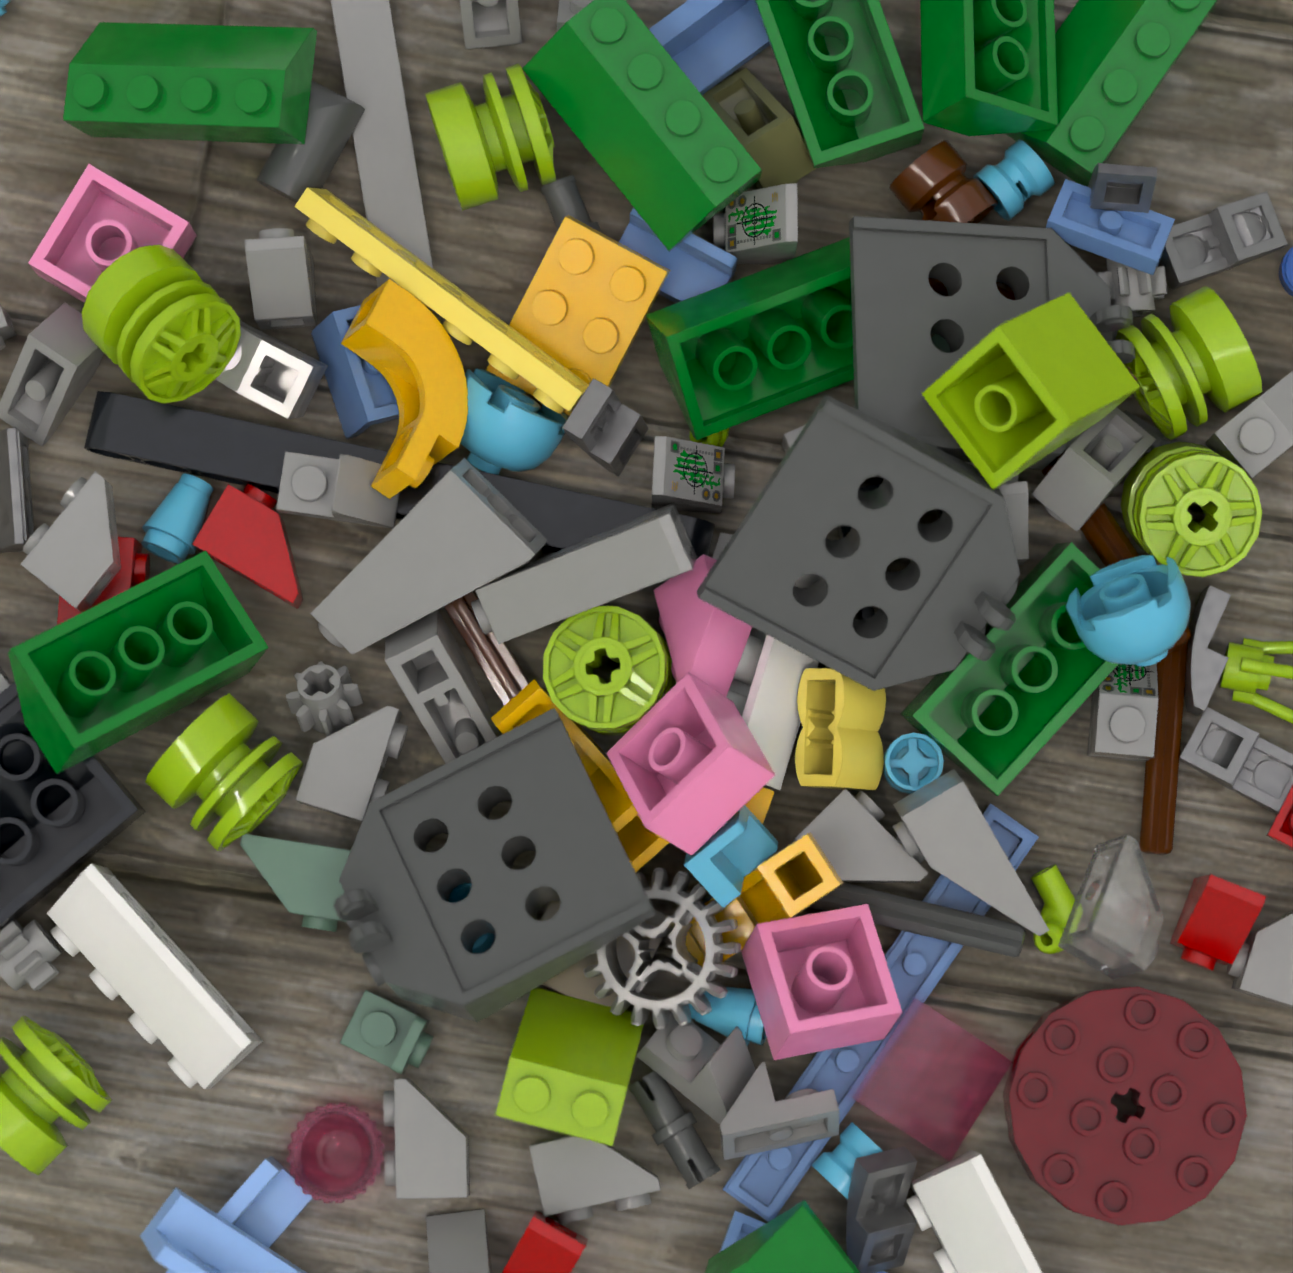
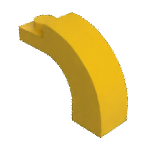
(425, 375)
(636, 839)
(772, 893)

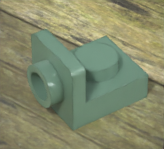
(387, 1033)

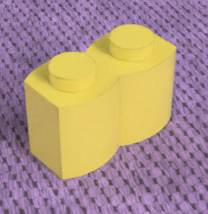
(839, 732)

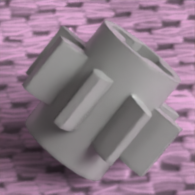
(1134, 287)
(324, 698)
(27, 955)

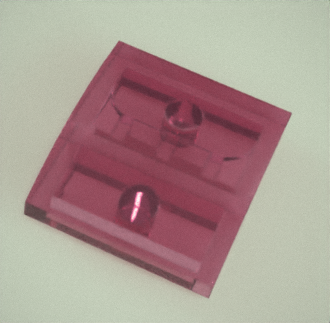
(931, 1079)

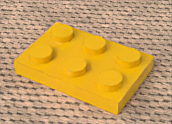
(586, 303)

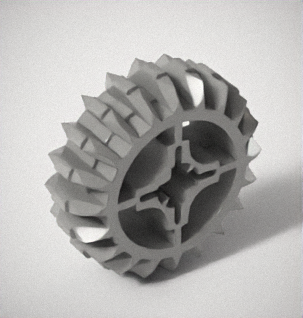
(685, 965)

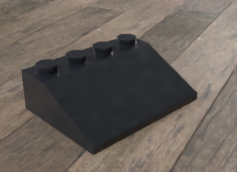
(50, 818)

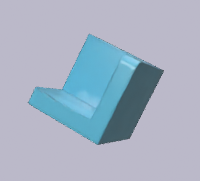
(731, 855)

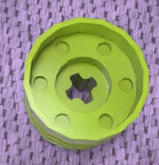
(492, 136)
(161, 323)
(1197, 359)
(1164, 488)
(634, 688)
(224, 772)
(40, 1089)

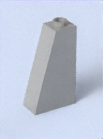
(436, 554)
(586, 575)

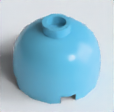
(507, 426)
(1132, 611)

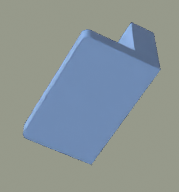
(712, 38)
(1121, 236)
(693, 263)
(356, 386)

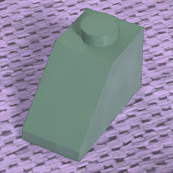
(301, 876)

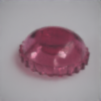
(335, 1153)

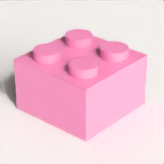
(98, 227)
(690, 764)
(821, 981)

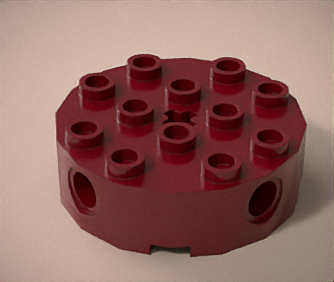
(1183, 1092)

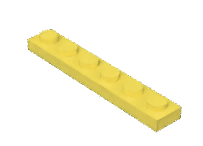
(463, 315)

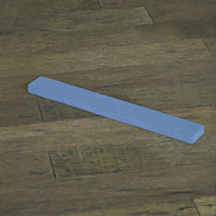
(916, 966)

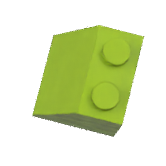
(1030, 389)
(570, 1066)

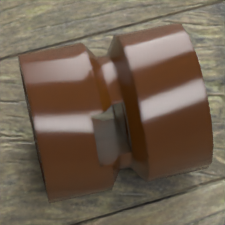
(940, 189)

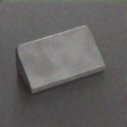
(15, 491)

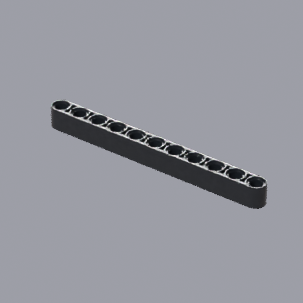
(255, 454)

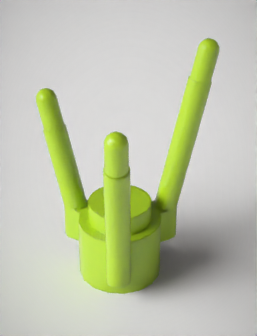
(1252, 670)

